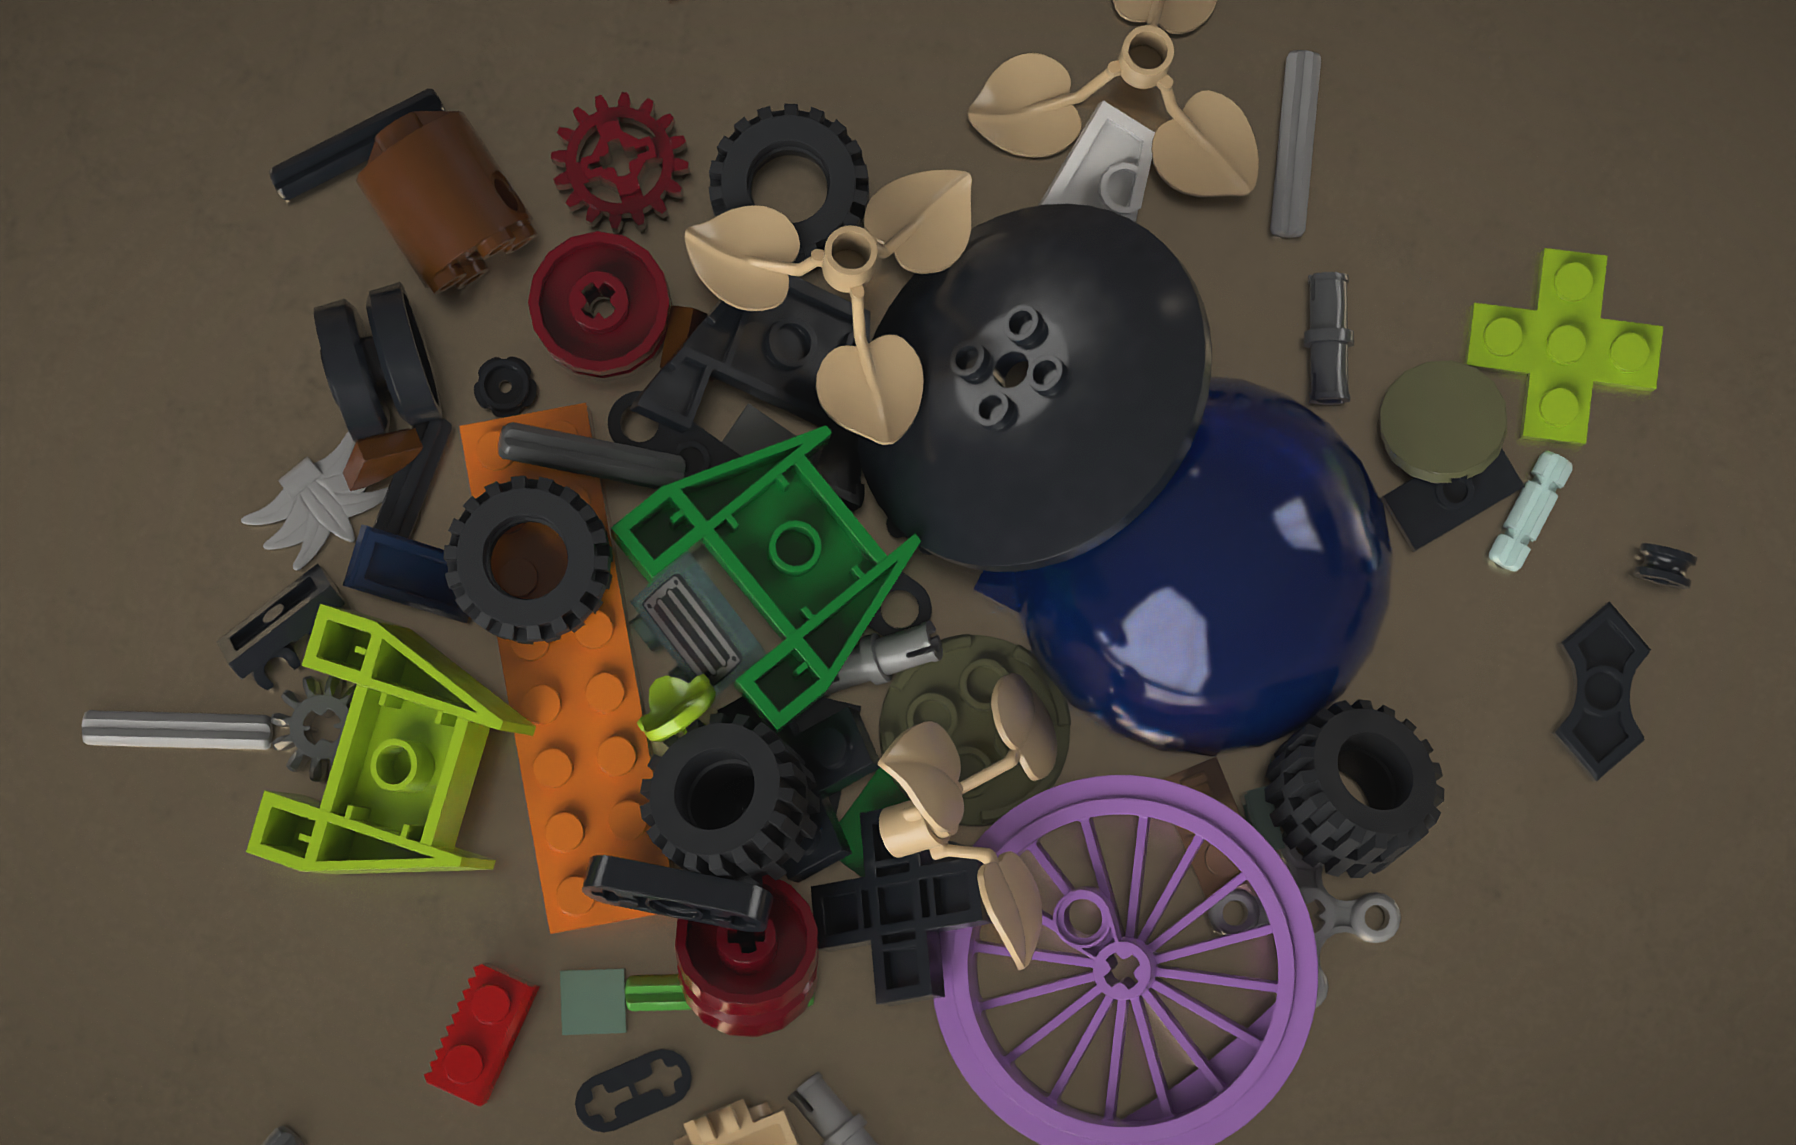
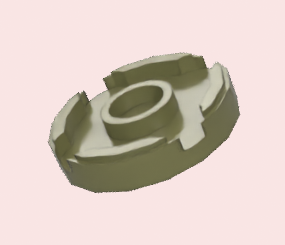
(1443, 421)

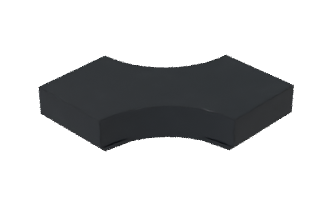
(1600, 718)

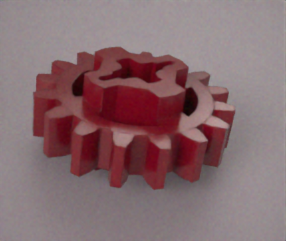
(591, 171)

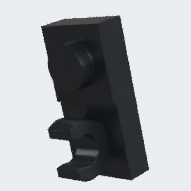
(278, 623)

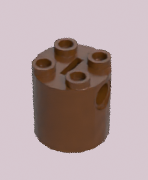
(443, 198)

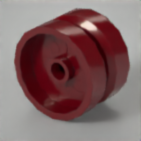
(595, 269)
(751, 979)

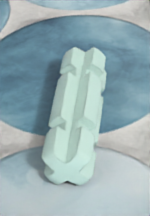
(1530, 511)

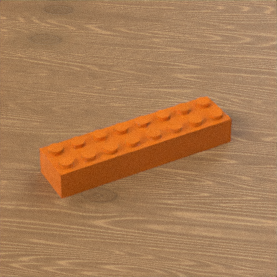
(578, 691)

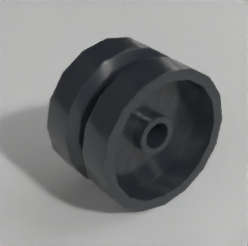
(368, 365)

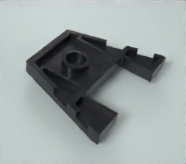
(772, 358)

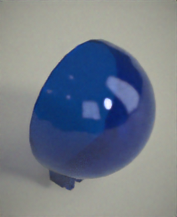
(1229, 596)

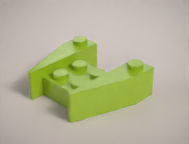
(399, 761)

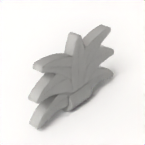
(315, 504)

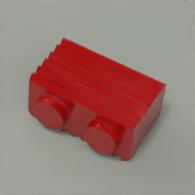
(482, 1033)

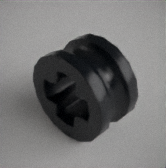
(1665, 566)

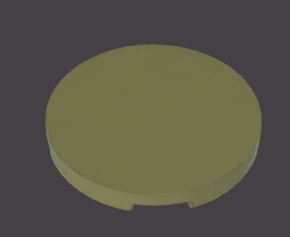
(959, 699)

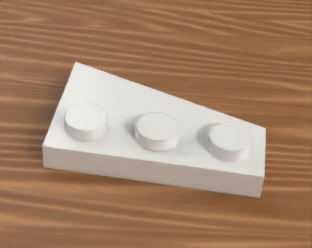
(1105, 165)

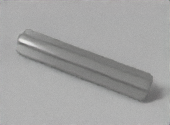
(1295, 143)
(177, 729)

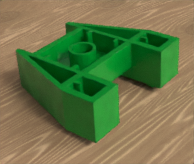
(788, 552)

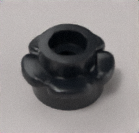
(496, 371)

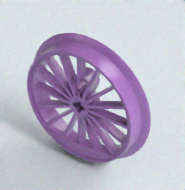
(1222, 1090)

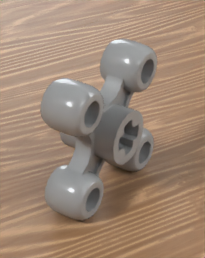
(1333, 914)

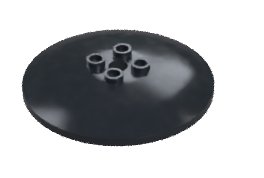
(1092, 428)

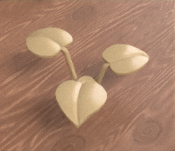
(1198, 152)
(752, 252)
(929, 772)

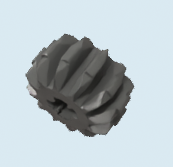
(301, 724)

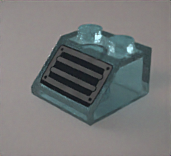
(695, 626)

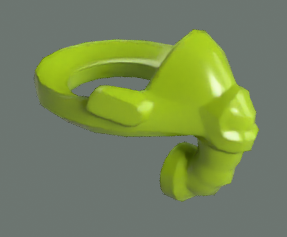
(675, 705)

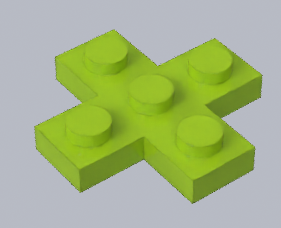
(1563, 347)

